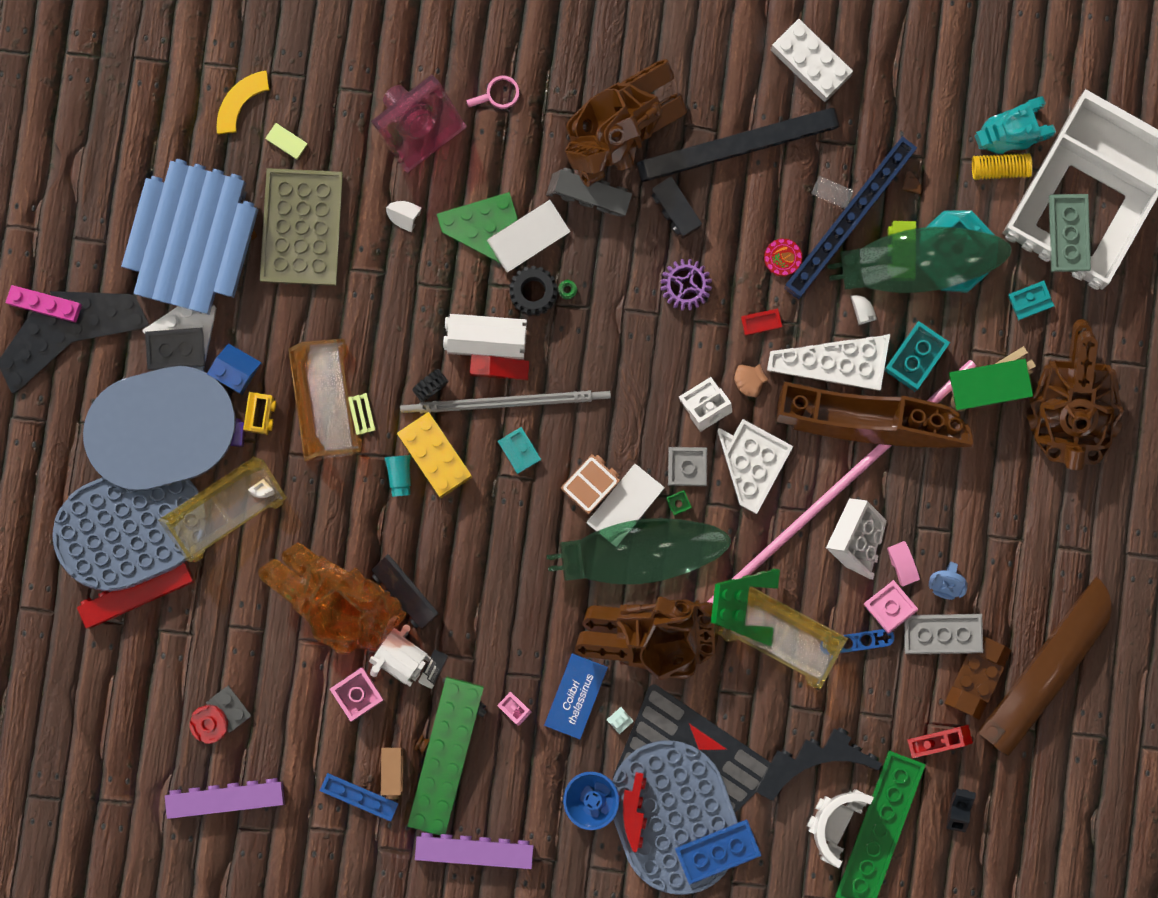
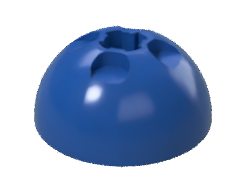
(582, 805)

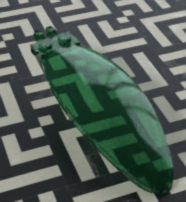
(922, 260)
(641, 551)

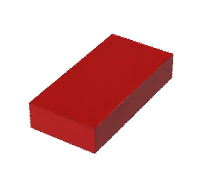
(761, 322)

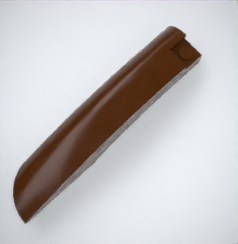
(872, 418)
(1049, 669)

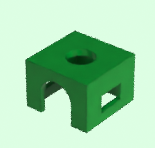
(678, 496)

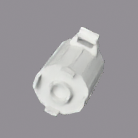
(399, 657)

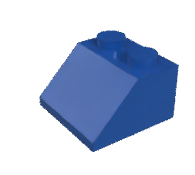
(234, 369)

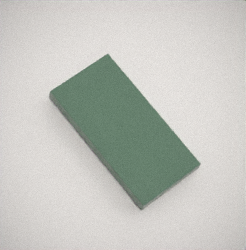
(1069, 233)

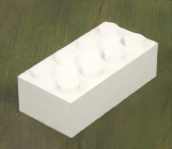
(811, 60)

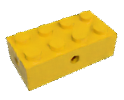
(434, 455)

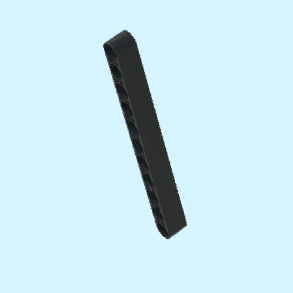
(738, 144)

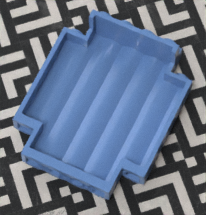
(190, 236)

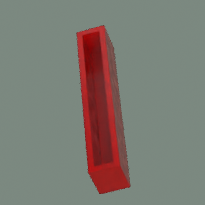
(119, 602)

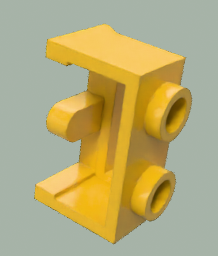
(250, 413)

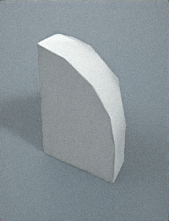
(403, 214)
(863, 309)

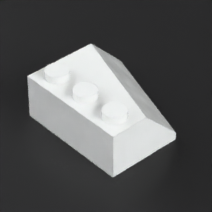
(858, 537)

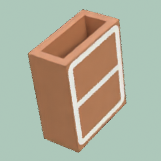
(591, 483)

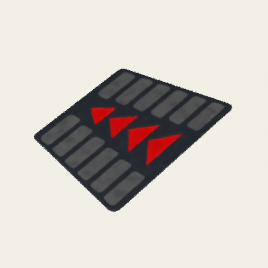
(668, 719)

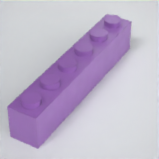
(225, 799)
(474, 851)

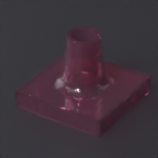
(417, 121)

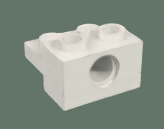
(706, 404)

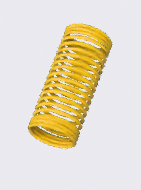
(1024, 167)

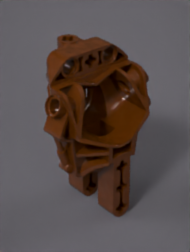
(619, 119)
(1072, 385)
(657, 637)

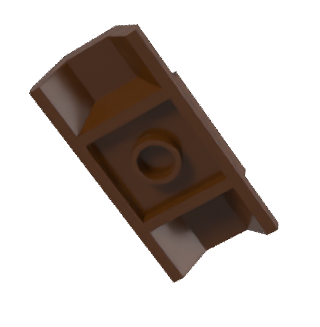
(978, 678)

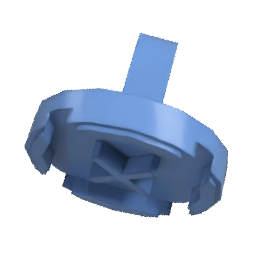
(948, 583)

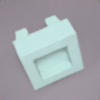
(620, 720)

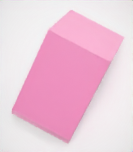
(514, 709)

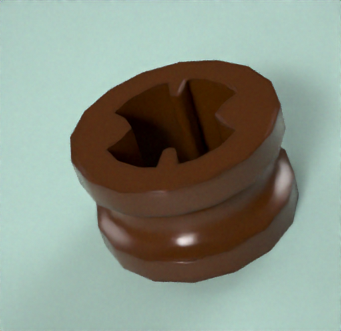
(422, 744)

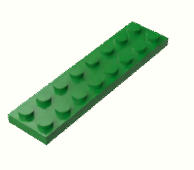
(445, 756)
(881, 827)

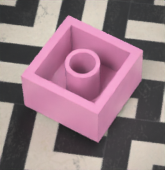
(357, 694)

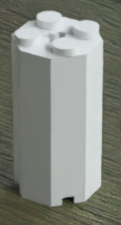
(485, 336)

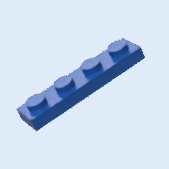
(359, 797)

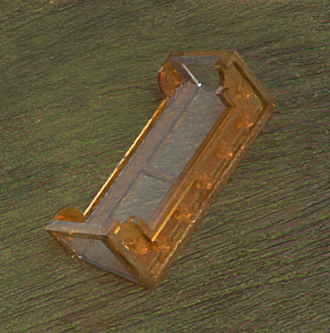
(323, 399)

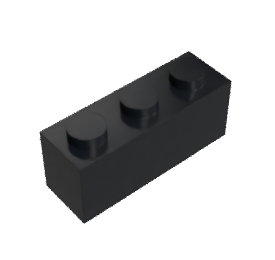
(676, 208)

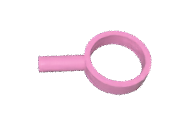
(486, 97)

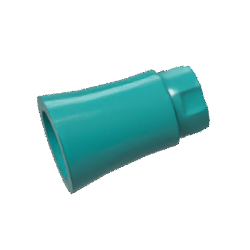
(399, 474)

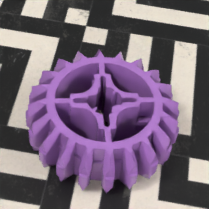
(693, 288)

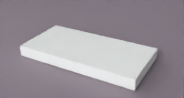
(528, 236)
(627, 500)

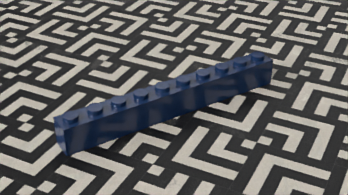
(850, 218)

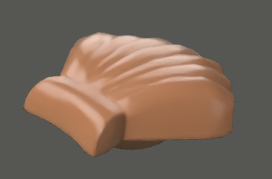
(750, 380)

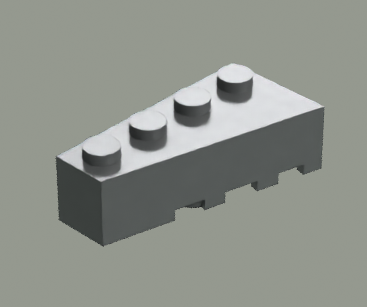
(600, 194)

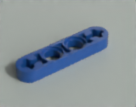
(857, 645)

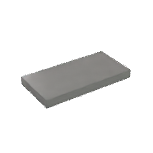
(944, 634)

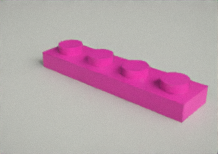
(43, 303)

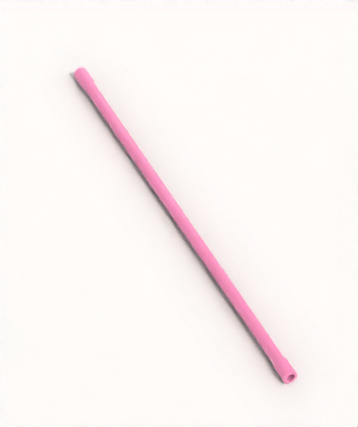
(831, 493)

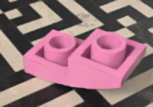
(903, 563)

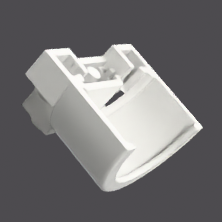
(832, 821)

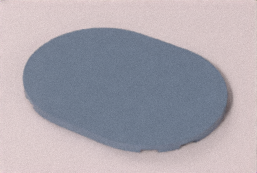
(159, 428)
(113, 534)
(681, 804)

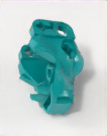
(1014, 129)

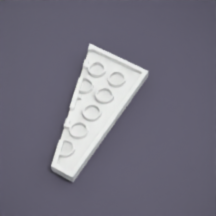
(842, 362)

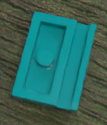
(1031, 300)
(519, 450)

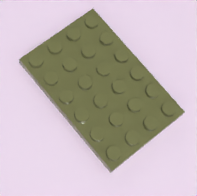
(301, 227)

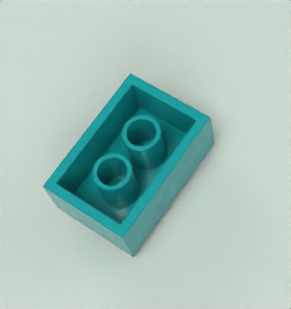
(916, 356)

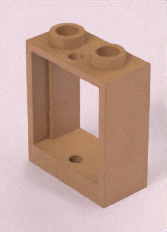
(392, 772)

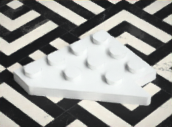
(183, 319)
(753, 462)

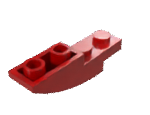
(634, 820)

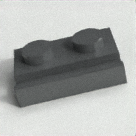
(231, 706)

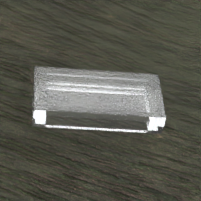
(832, 192)

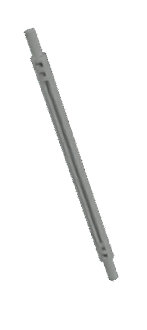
(498, 402)

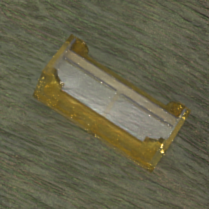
(220, 509)
(796, 638)

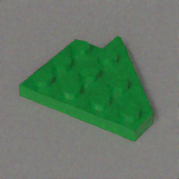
(479, 222)

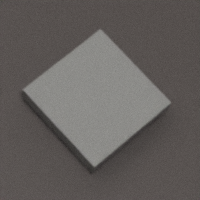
(687, 466)

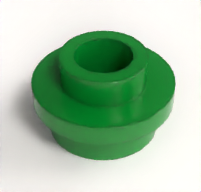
(567, 283)

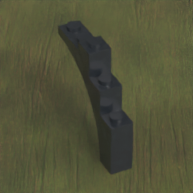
(836, 748)

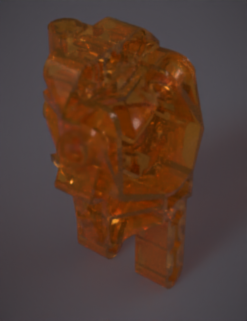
(337, 603)

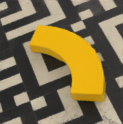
(236, 99)

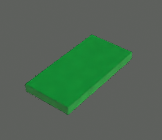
(990, 384)

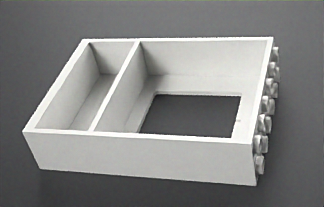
(1112, 150)

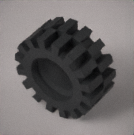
(430, 385)

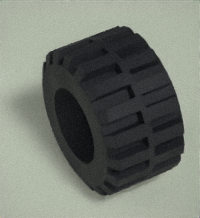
(536, 307)

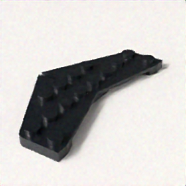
(47, 336)

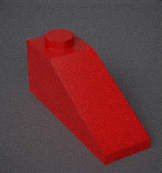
(498, 367)
(940, 741)

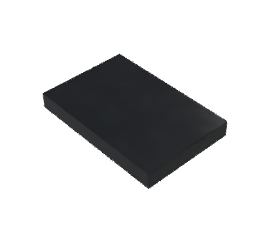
(175, 348)

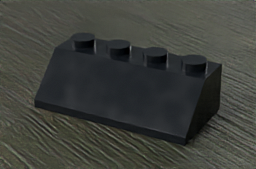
(405, 591)

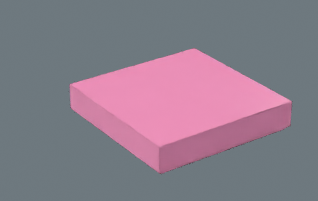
(890, 607)

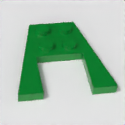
(731, 605)

